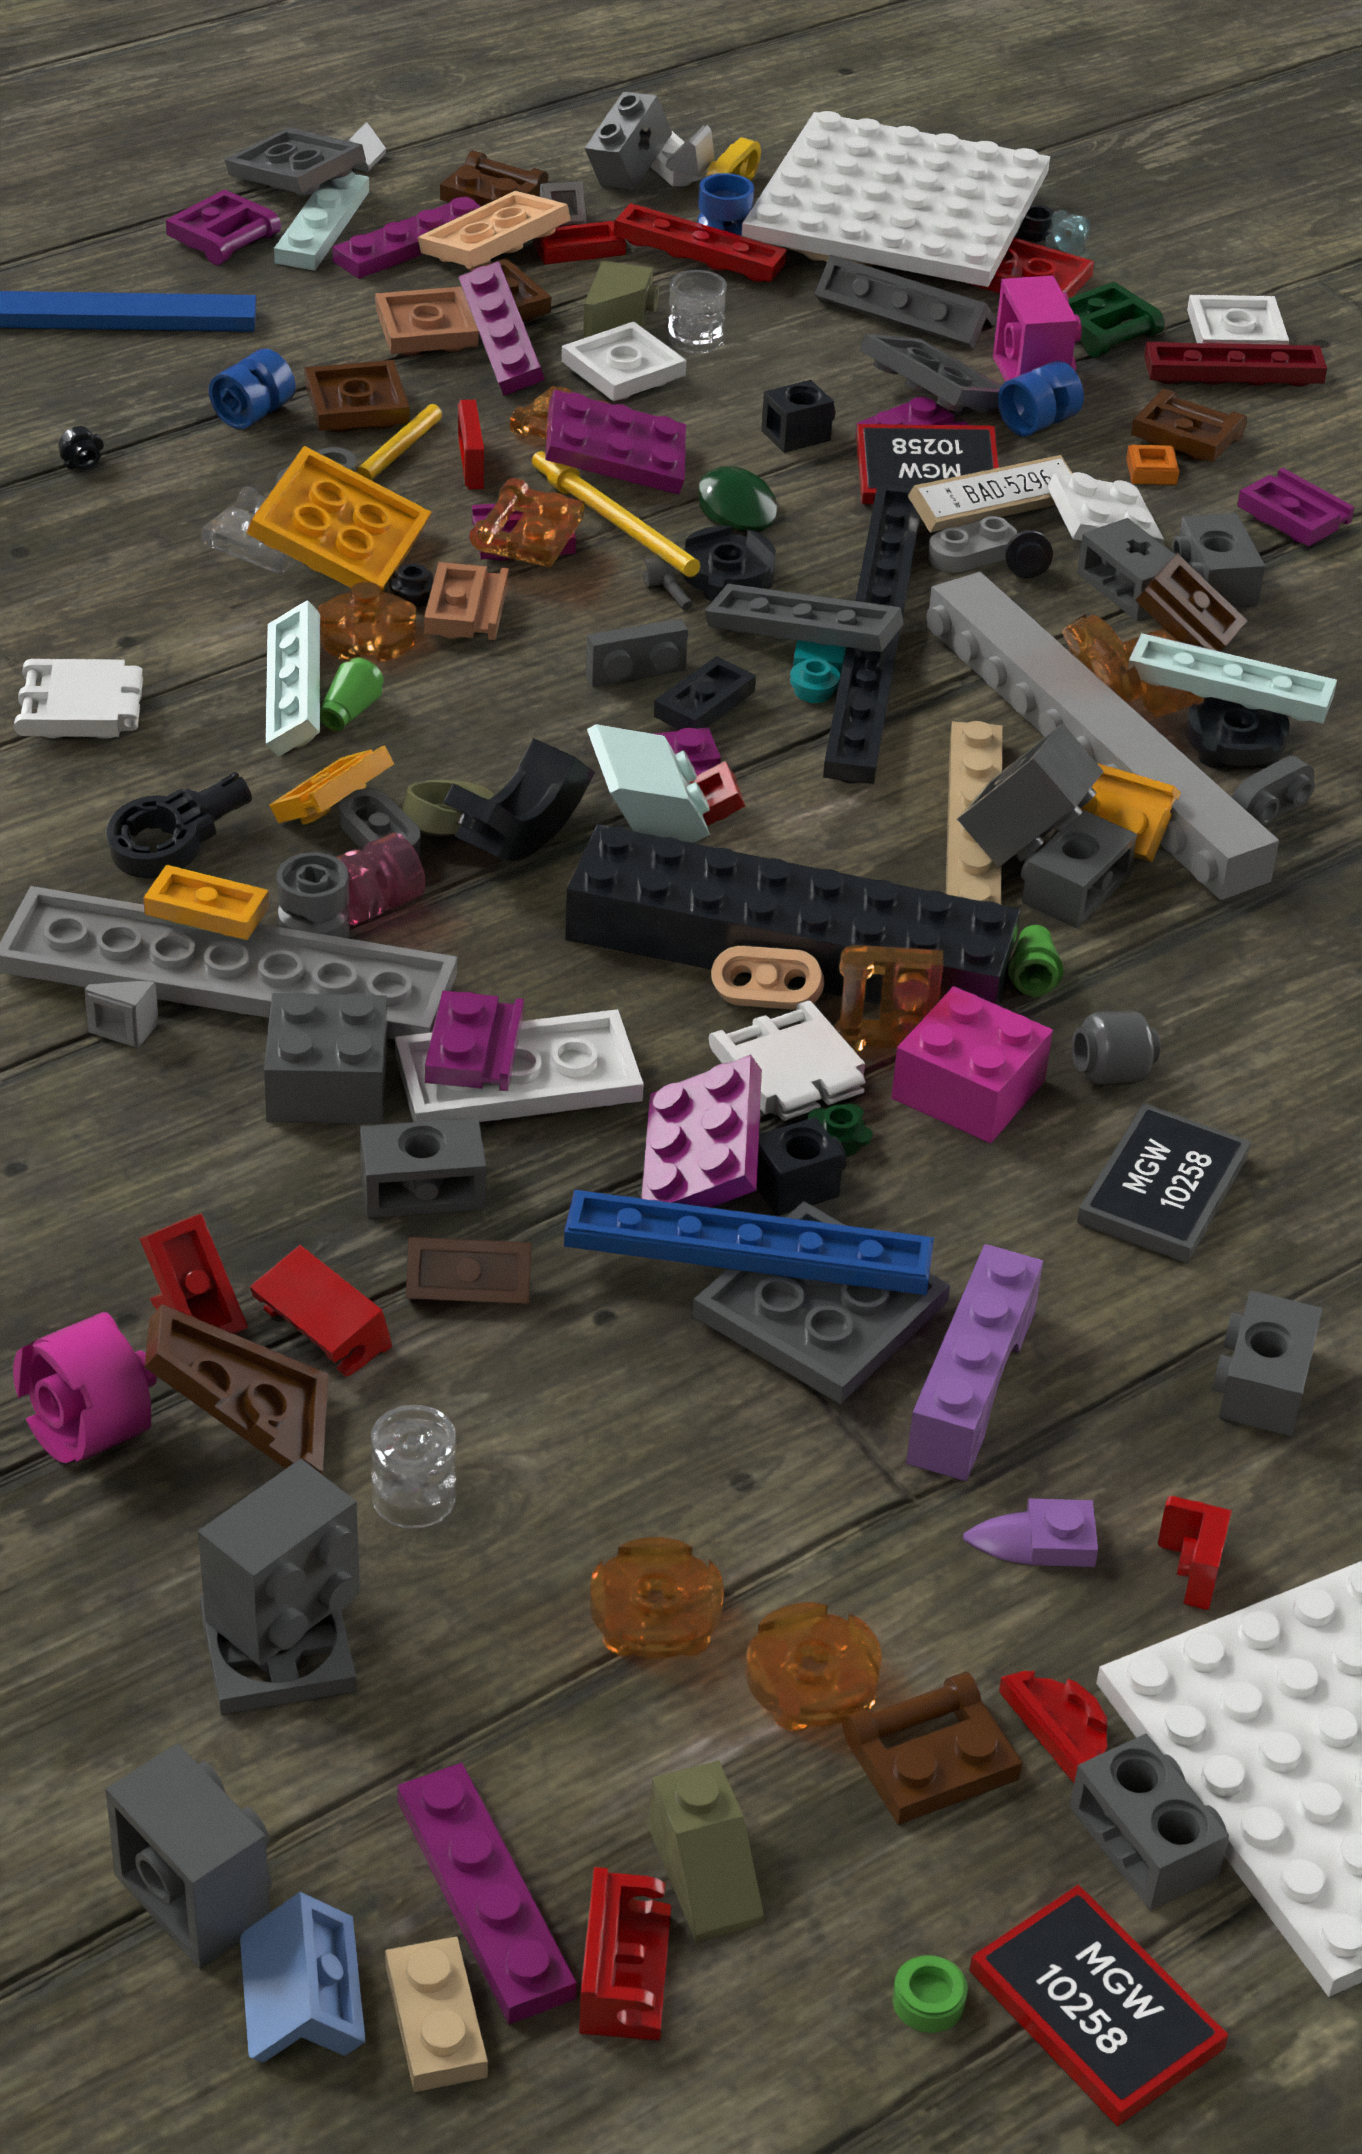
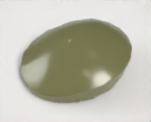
(426, 808)

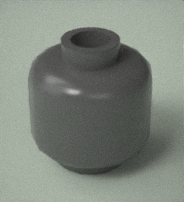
(1115, 1047)

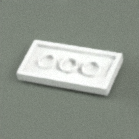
(556, 1068)

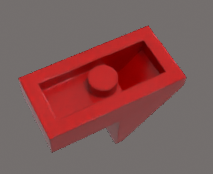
(192, 1274)

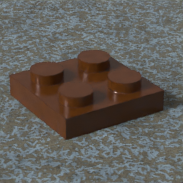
(356, 395)

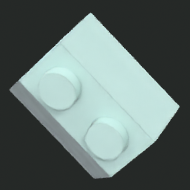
(651, 783)

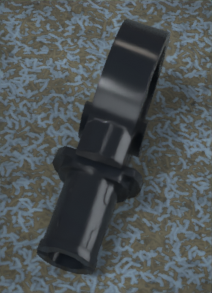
(183, 814)

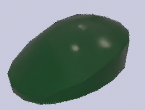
(737, 498)

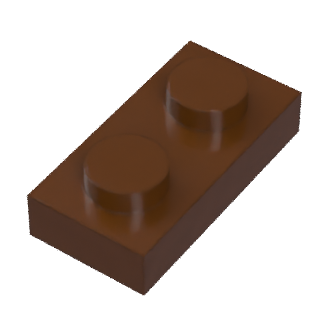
(528, 296)
(468, 1270)

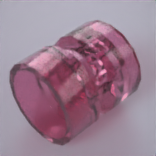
(382, 876)

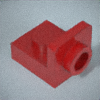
(1200, 1536)

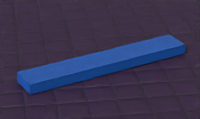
(127, 311)
(749, 1242)

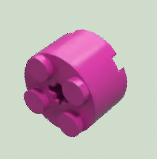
(84, 1388)

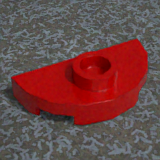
(1060, 1716)

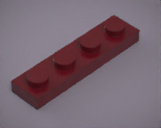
(1235, 363)

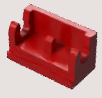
(324, 1309)
(624, 1957)

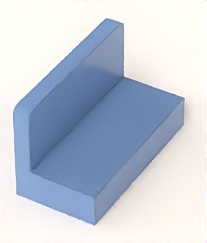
(301, 1979)

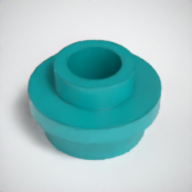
(814, 680)

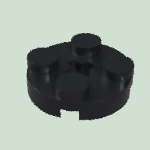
(730, 560)
(1256, 742)

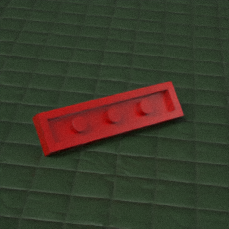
(700, 242)

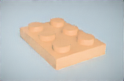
(494, 229)

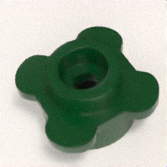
(846, 1125)

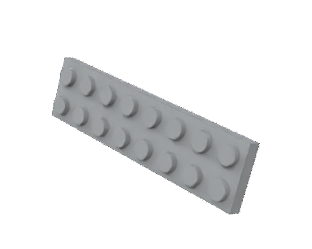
(112, 941)

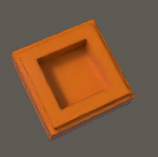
(1152, 464)

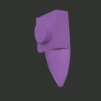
(1045, 1534)

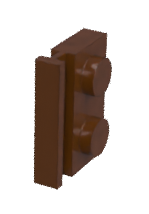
(1190, 607)

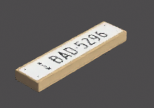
(986, 493)

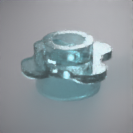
(1079, 230)

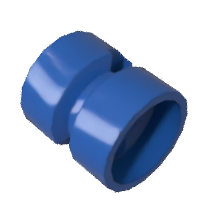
(725, 201)
(252, 388)
(1040, 398)

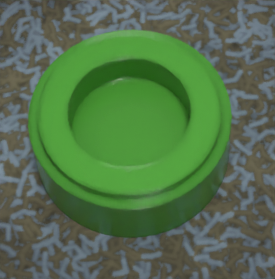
(929, 1994)

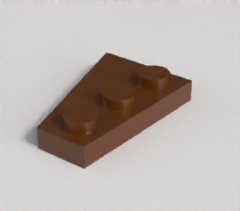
(243, 1385)

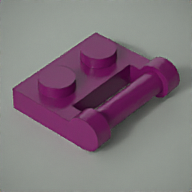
(218, 215)

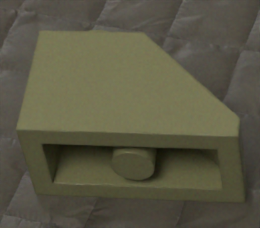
(619, 297)
(705, 1850)

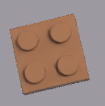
(426, 320)

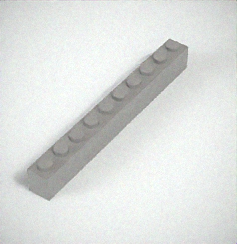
(1052, 687)

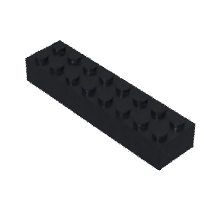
(698, 900)

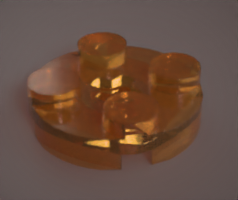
(367, 624)
(1100, 651)
(652, 1629)
(812, 1697)

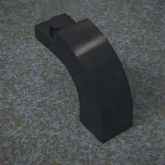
(527, 808)

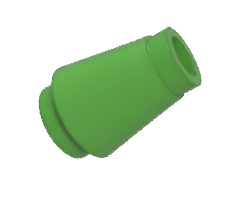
(351, 692)
(1035, 962)

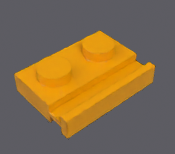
(320, 792)
(1136, 805)

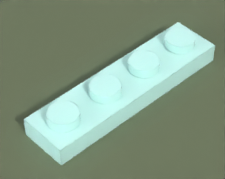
(321, 222)
(1233, 678)
(293, 679)

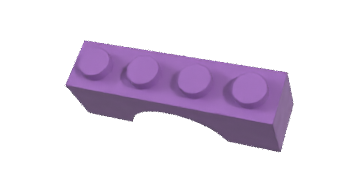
(964, 1378)

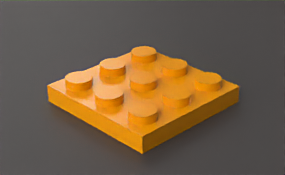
(338, 521)

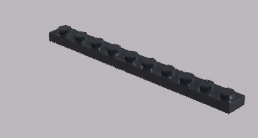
(868, 676)

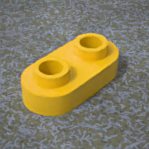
(739, 159)

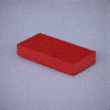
(580, 243)
(470, 444)

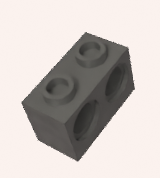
(1149, 1821)

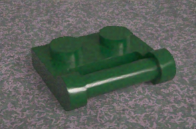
(1109, 307)

